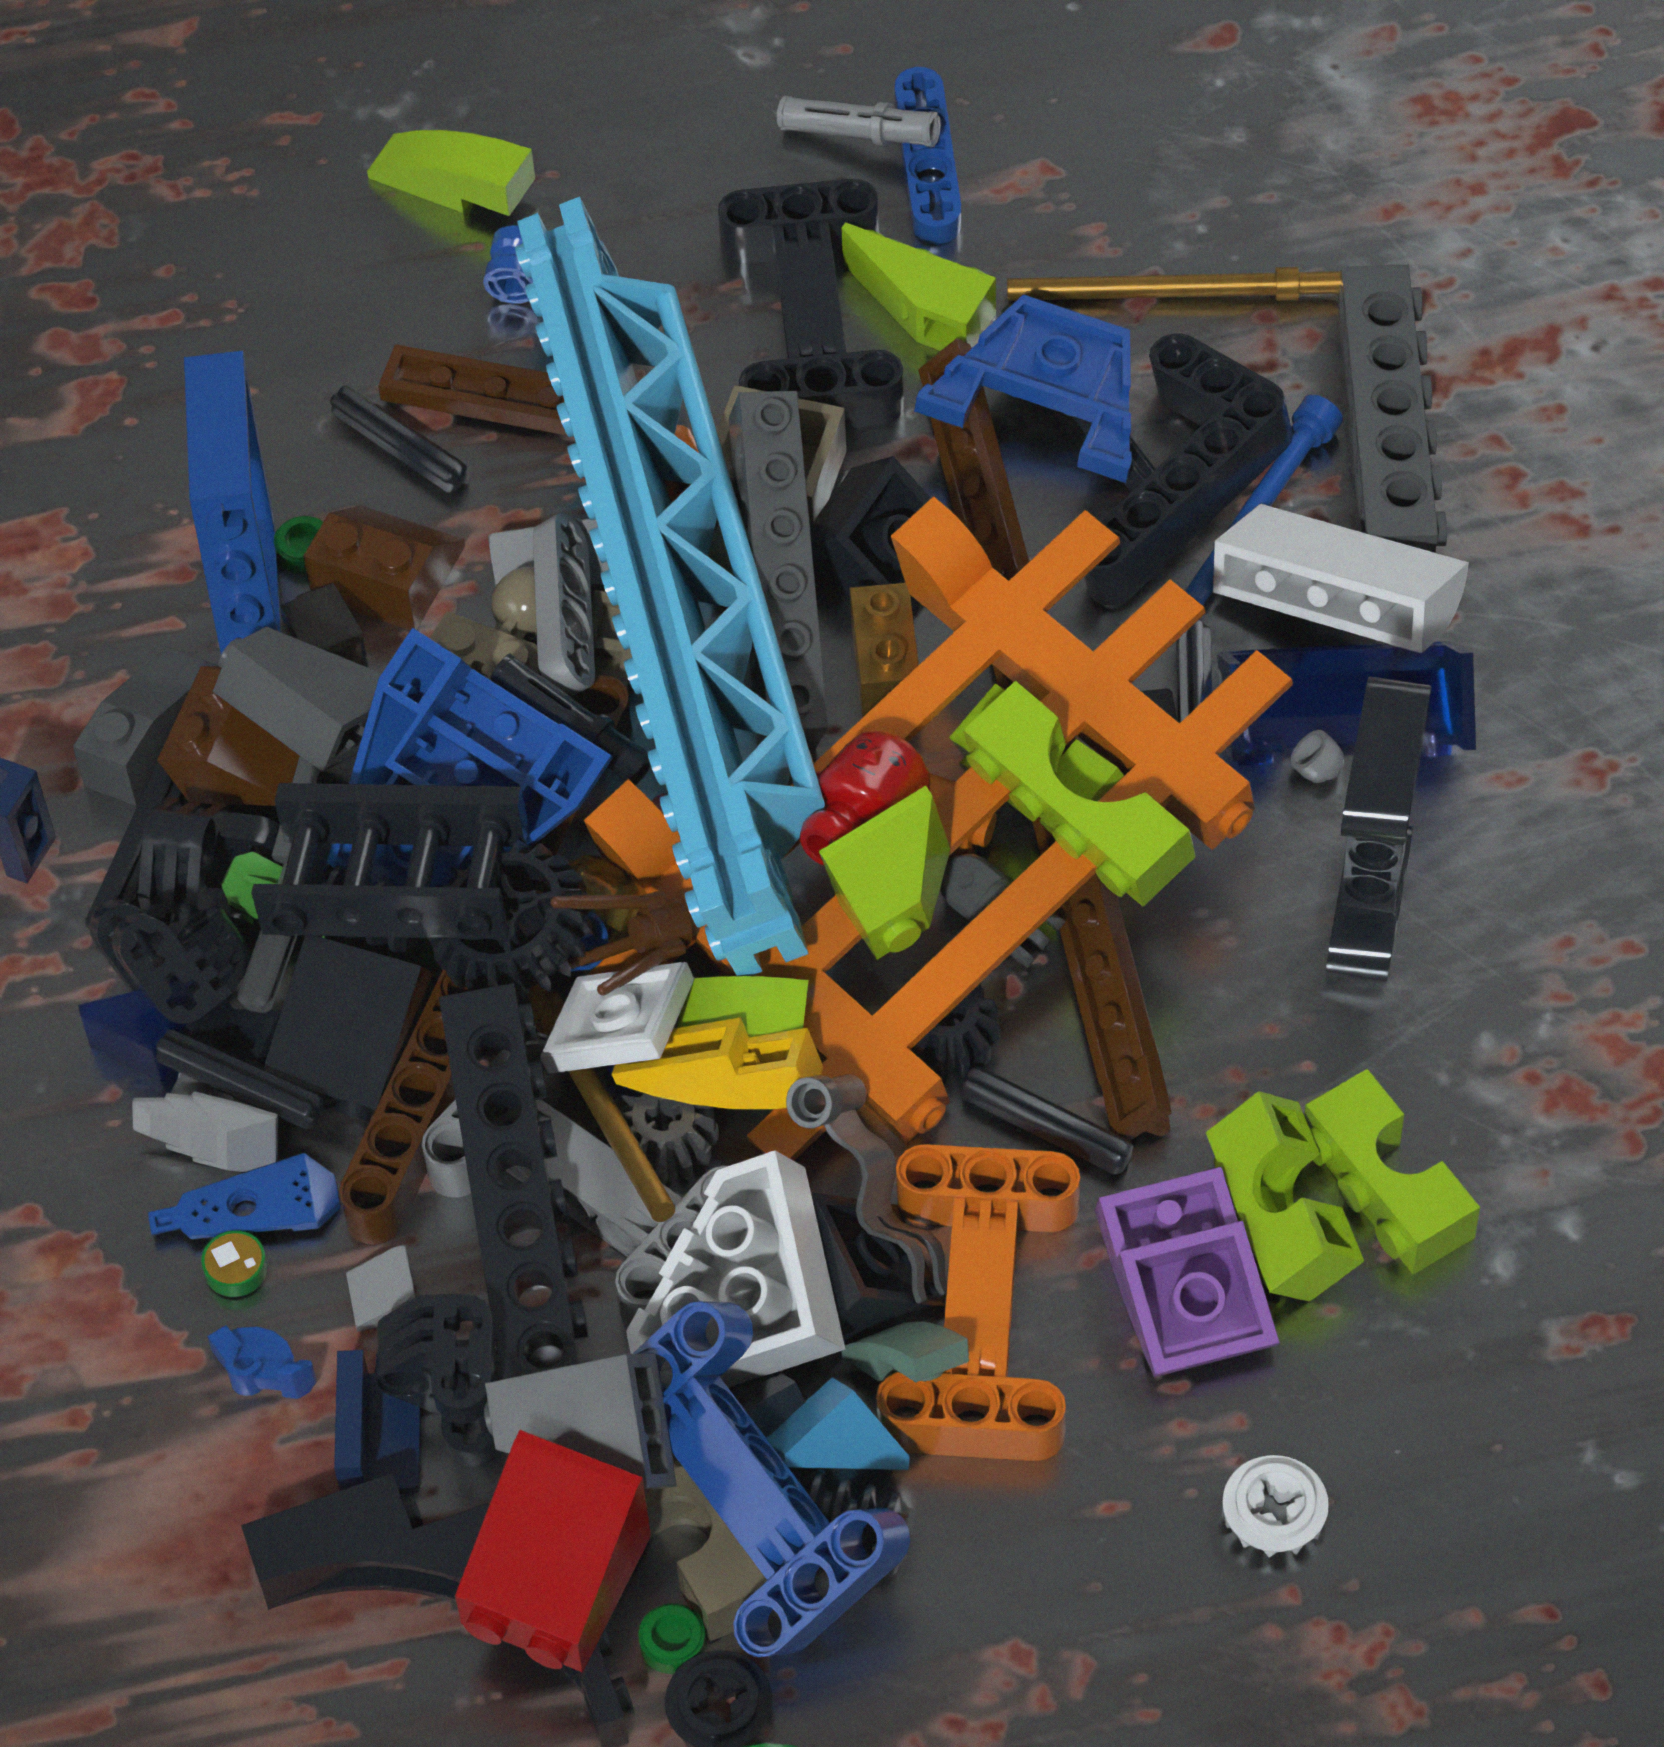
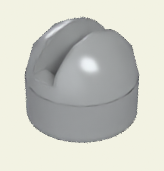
(1317, 757)

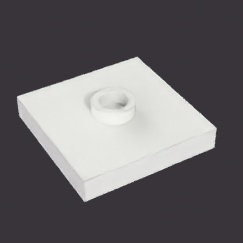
(619, 1026)

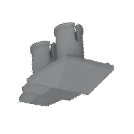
(209, 1127)

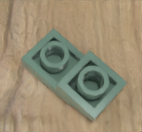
(912, 1348)

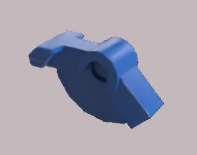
(261, 1360)

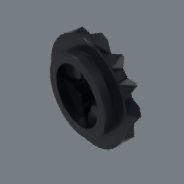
(730, 1676)

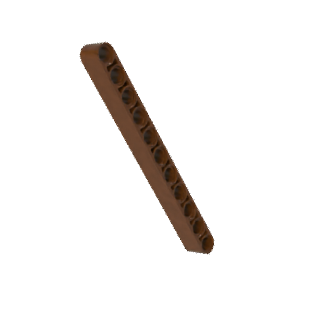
(427, 1074)

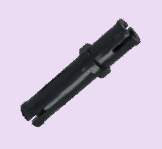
(628, 760)

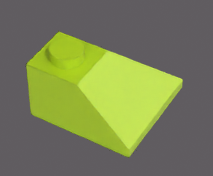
(891, 872)

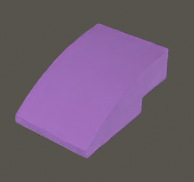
(1186, 1272)

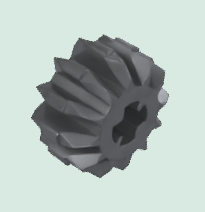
(687, 1138)

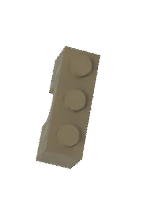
(720, 1572)

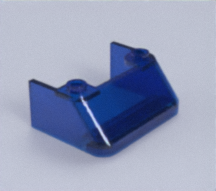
(1331, 694)

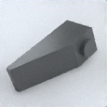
(132, 725)

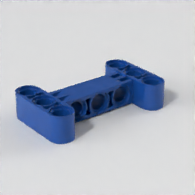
(759, 1492)

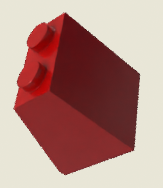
(553, 1553)

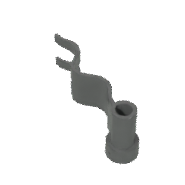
(834, 1103)

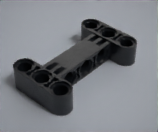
(801, 232)
(1377, 827)

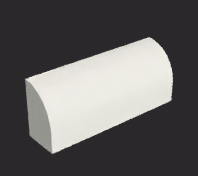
(1339, 577)

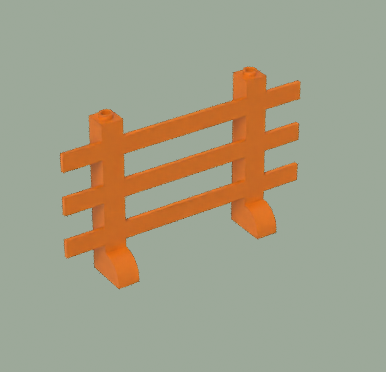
(1093, 699)

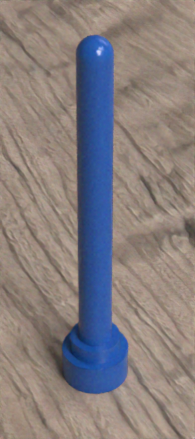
(1313, 424)

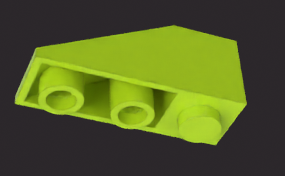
(921, 290)

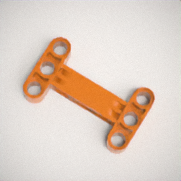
(981, 1300)

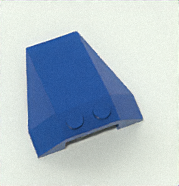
(455, 727)

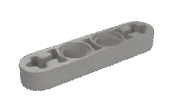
(563, 604)

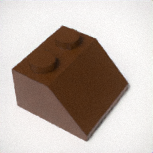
(381, 563)
(221, 753)

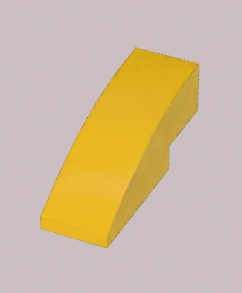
(724, 1066)

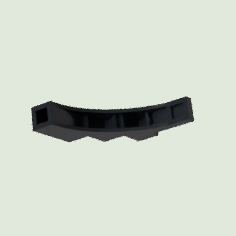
(379, 1542)

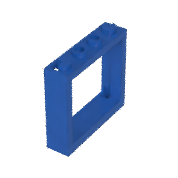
(230, 497)

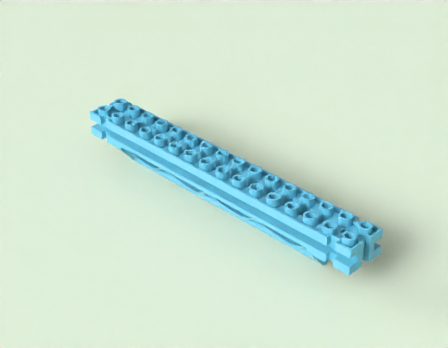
(729, 813)

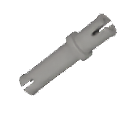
(878, 123)

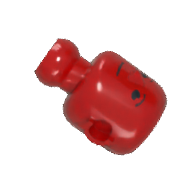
(860, 784)

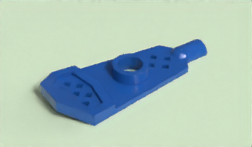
(269, 1188)

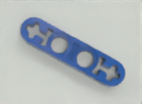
(921, 157)

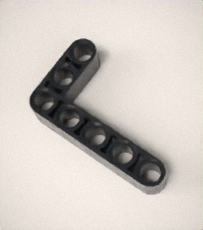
(1239, 437)

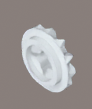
(1286, 1481)

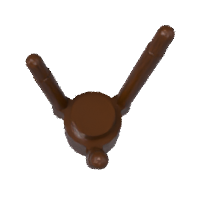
(658, 928)

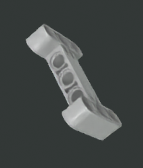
(593, 1185)

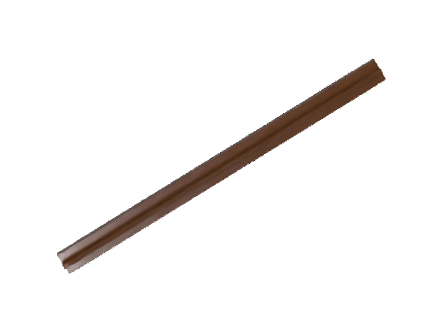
(1094, 925)

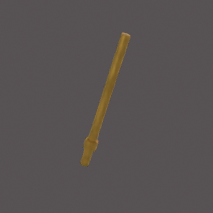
(1285, 284)
(546, 1009)

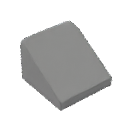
(380, 1287)

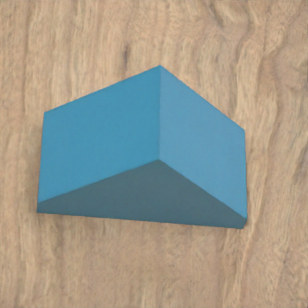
(837, 1432)

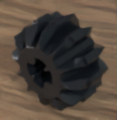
(962, 1036)

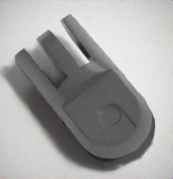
(973, 884)

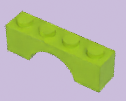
(1129, 840)

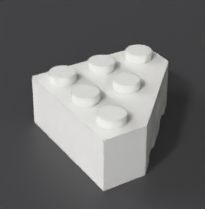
(759, 1251)

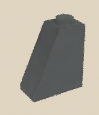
(298, 694)
(593, 1407)

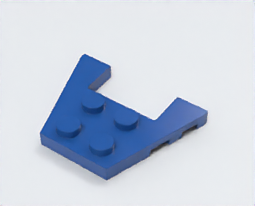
(1052, 361)

